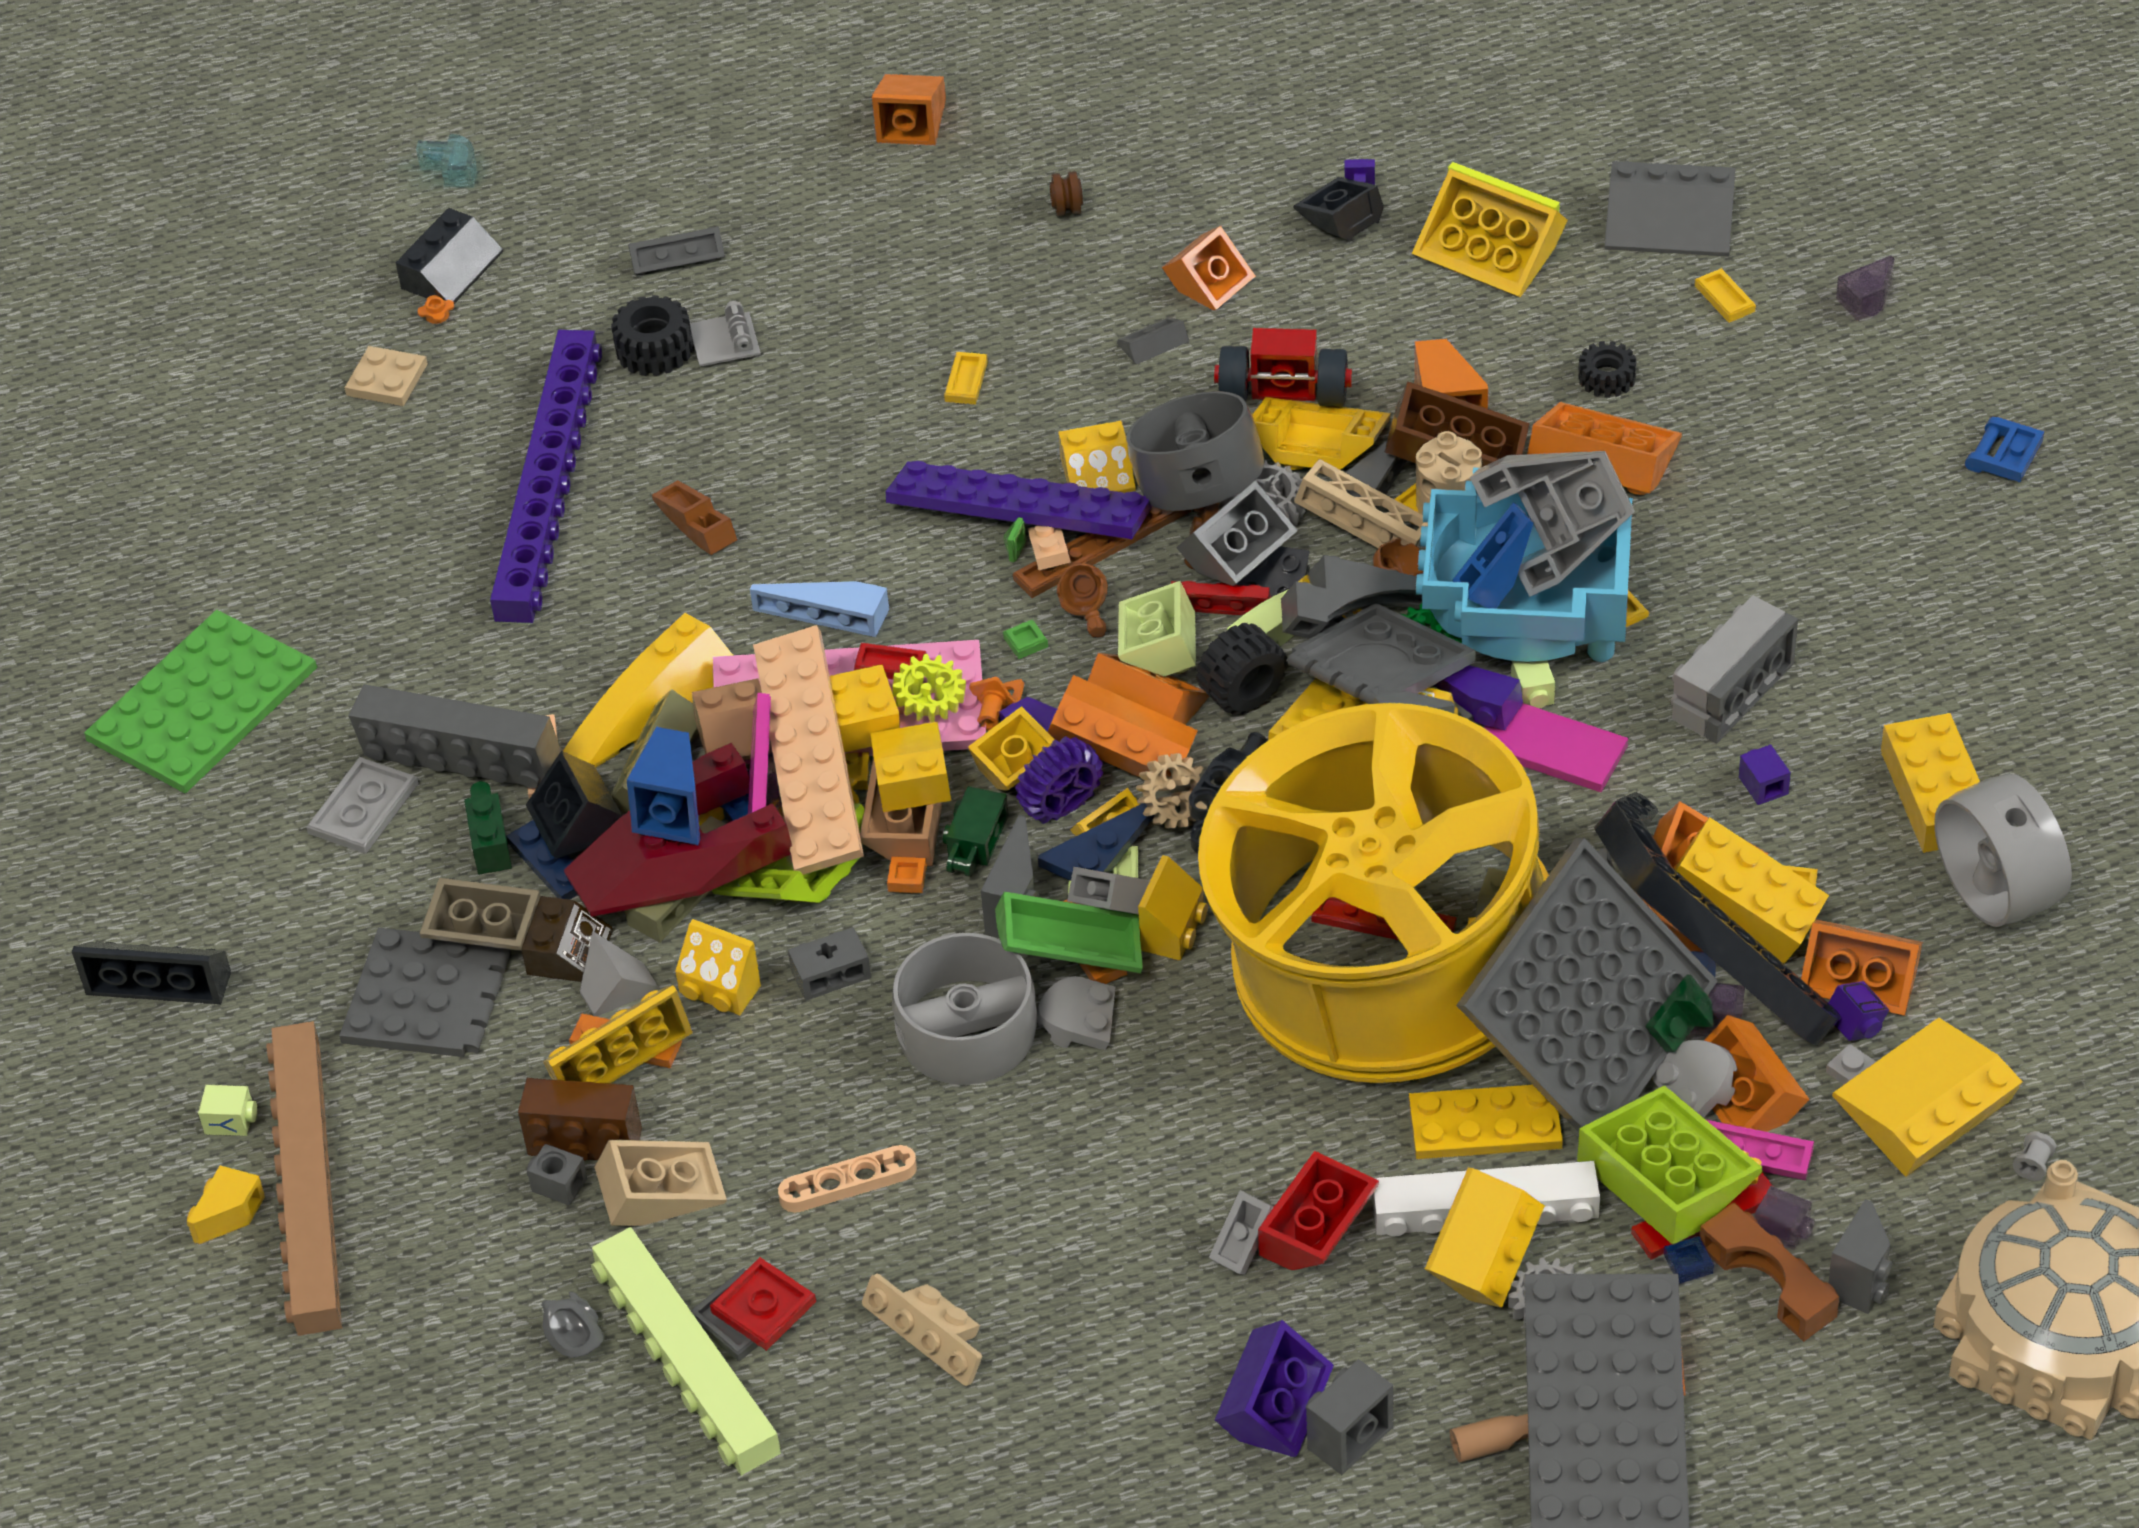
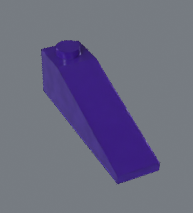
(1485, 694)

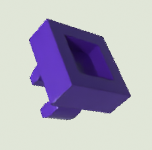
(1360, 170)

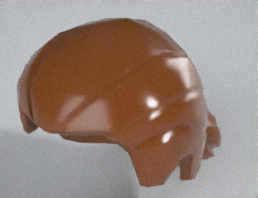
(1398, 557)
(1083, 593)

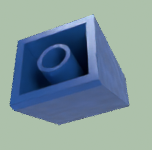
(664, 789)

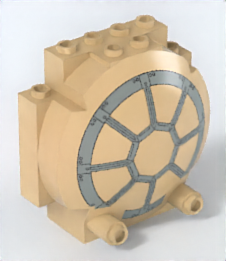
(2050, 1305)

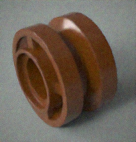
(1066, 193)

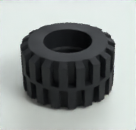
(652, 335)
(1241, 668)

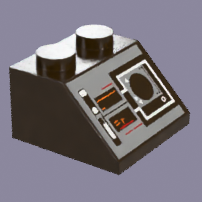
(560, 939)

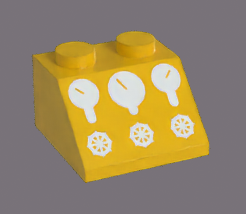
(1097, 457)
(717, 968)

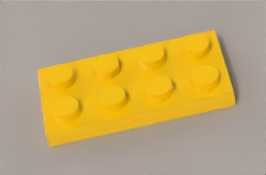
(1483, 1122)

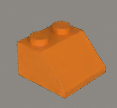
(1209, 269)

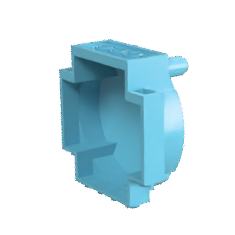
(1578, 611)

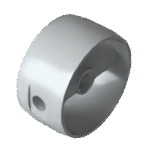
(1993, 864)
(931, 1028)

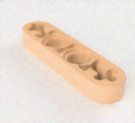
(845, 1174)

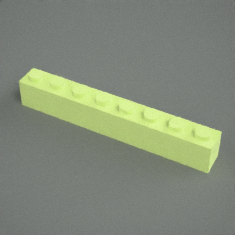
(686, 1352)

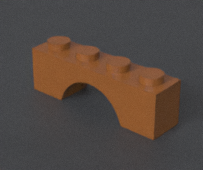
(1738, 1241)

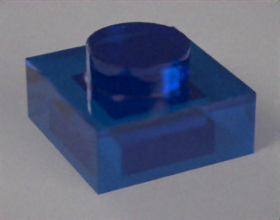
(1689, 1259)

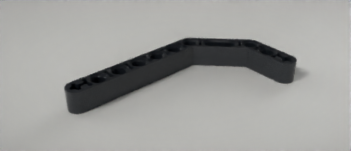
(1706, 925)

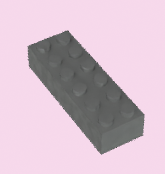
(454, 736)

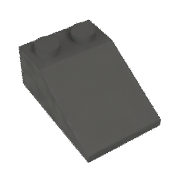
(1009, 873)

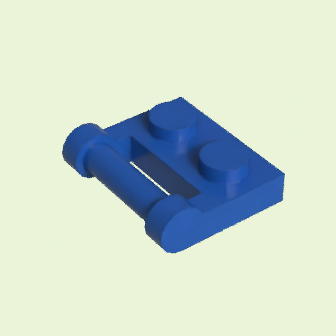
(2014, 452)

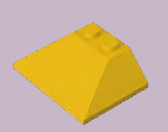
(1305, 432)

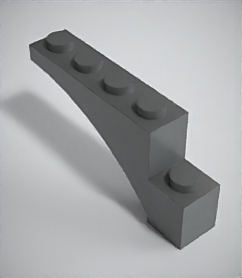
(1341, 588)

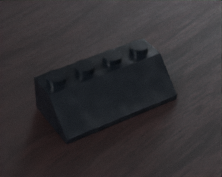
(152, 972)

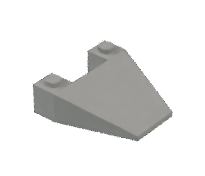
(1570, 500)

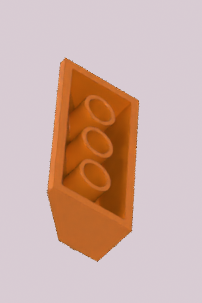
(1118, 728)

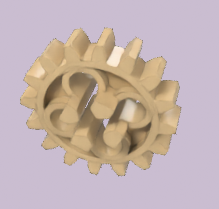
(1156, 780)

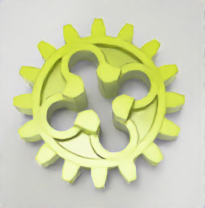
(910, 682)

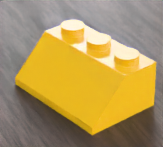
(1484, 1238)

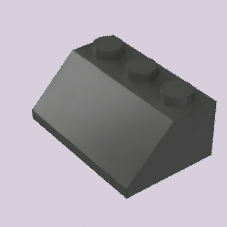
(1237, 536)

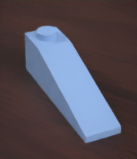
(837, 605)

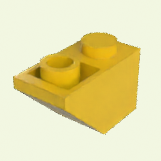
(226, 1204)

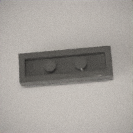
(676, 250)

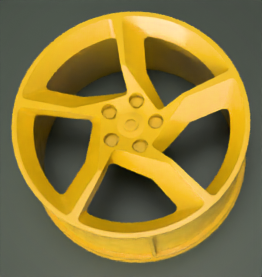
(1378, 809)

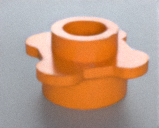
(436, 309)

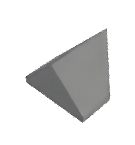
(612, 977)

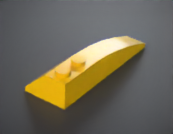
(675, 661)

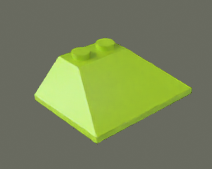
(781, 882)

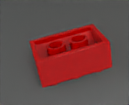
(1314, 1213)

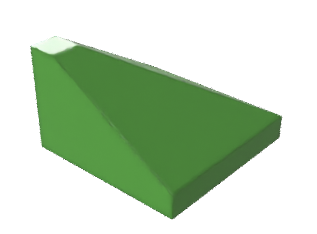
(1015, 539)

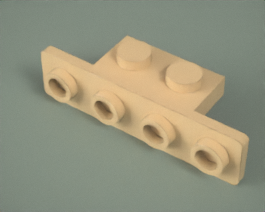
(928, 1324)

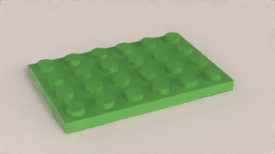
(200, 701)

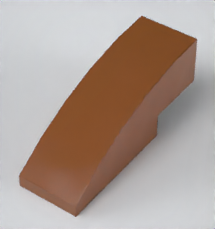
(695, 516)

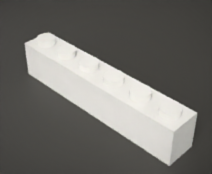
(1425, 1200)

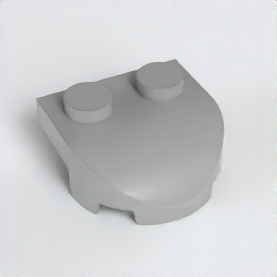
(1077, 1012)
(1698, 1074)

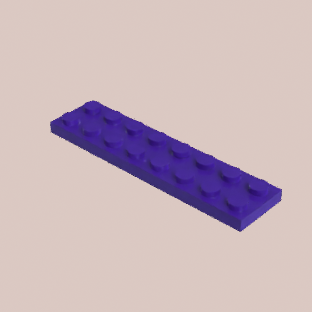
(1013, 497)

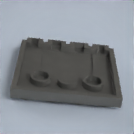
(1380, 655)
(424, 994)

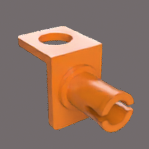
(994, 698)

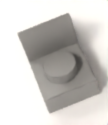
(1239, 1234)

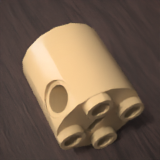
(1444, 465)

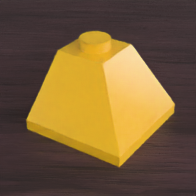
(1008, 747)

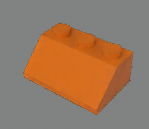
(1157, 692)
(1852, 955)
(1763, 1086)

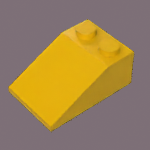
(910, 766)

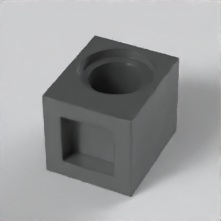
(556, 1174)

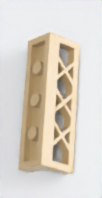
(1357, 514)

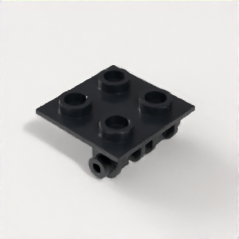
(1279, 570)

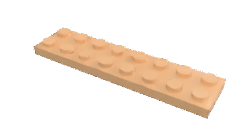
(808, 751)

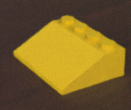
(1489, 233)
(624, 1041)
(1927, 1094)

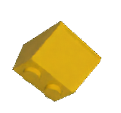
(1170, 911)

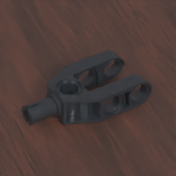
(1219, 770)

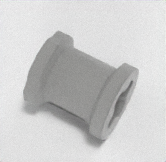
(2032, 1160)

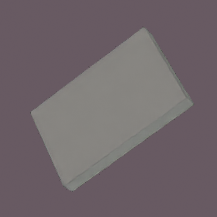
(362, 805)

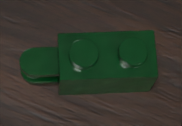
(487, 829)
(975, 829)

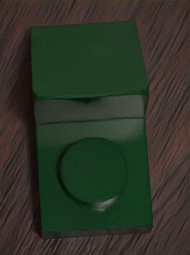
(1680, 1013)

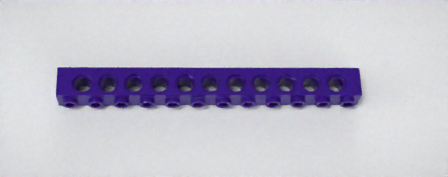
(546, 477)

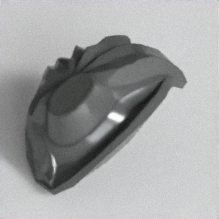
(571, 1326)

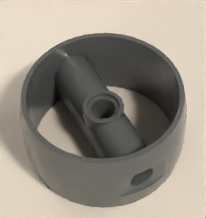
(1188, 437)

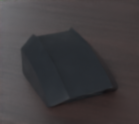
(1343, 207)

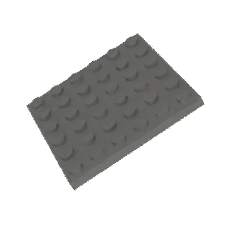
(1579, 986)

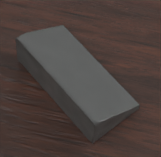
(1154, 339)

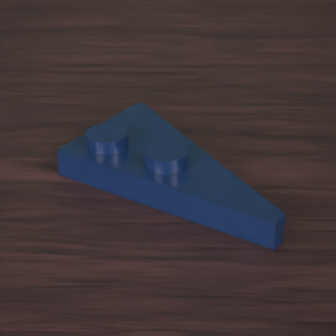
(1099, 847)

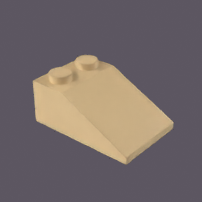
(657, 1180)

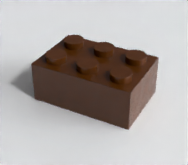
(577, 1116)

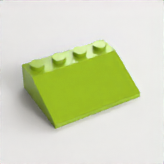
(1666, 1162)

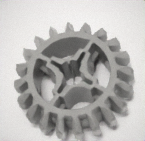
(1278, 482)

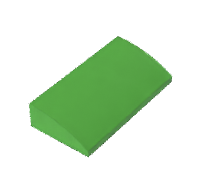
(1069, 932)

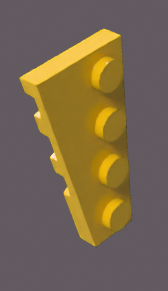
(1314, 701)

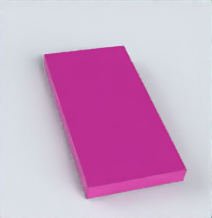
(1562, 747)

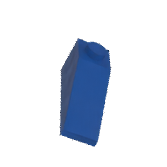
(1497, 559)

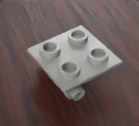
(725, 337)

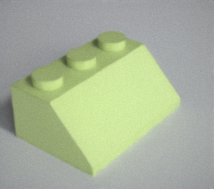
(1158, 631)

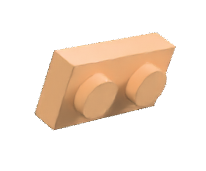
(1048, 546)

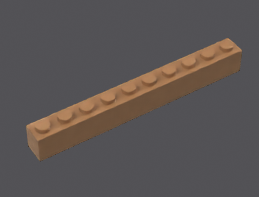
(305, 1180)

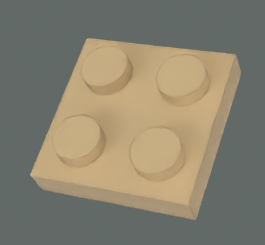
(386, 375)

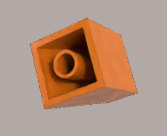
(908, 109)
(1447, 372)

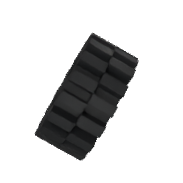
(1606, 381)

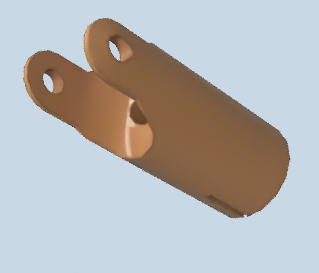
(1488, 1436)

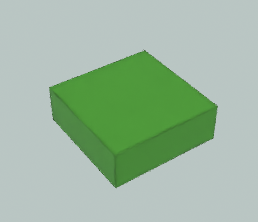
(1025, 639)

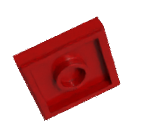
(763, 1303)

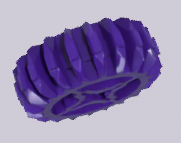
(1059, 779)

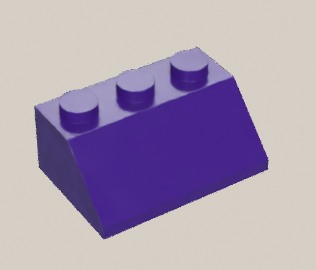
(1273, 1388)

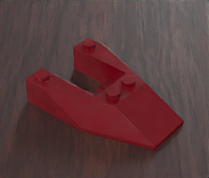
(642, 870)

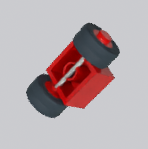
(1285, 368)

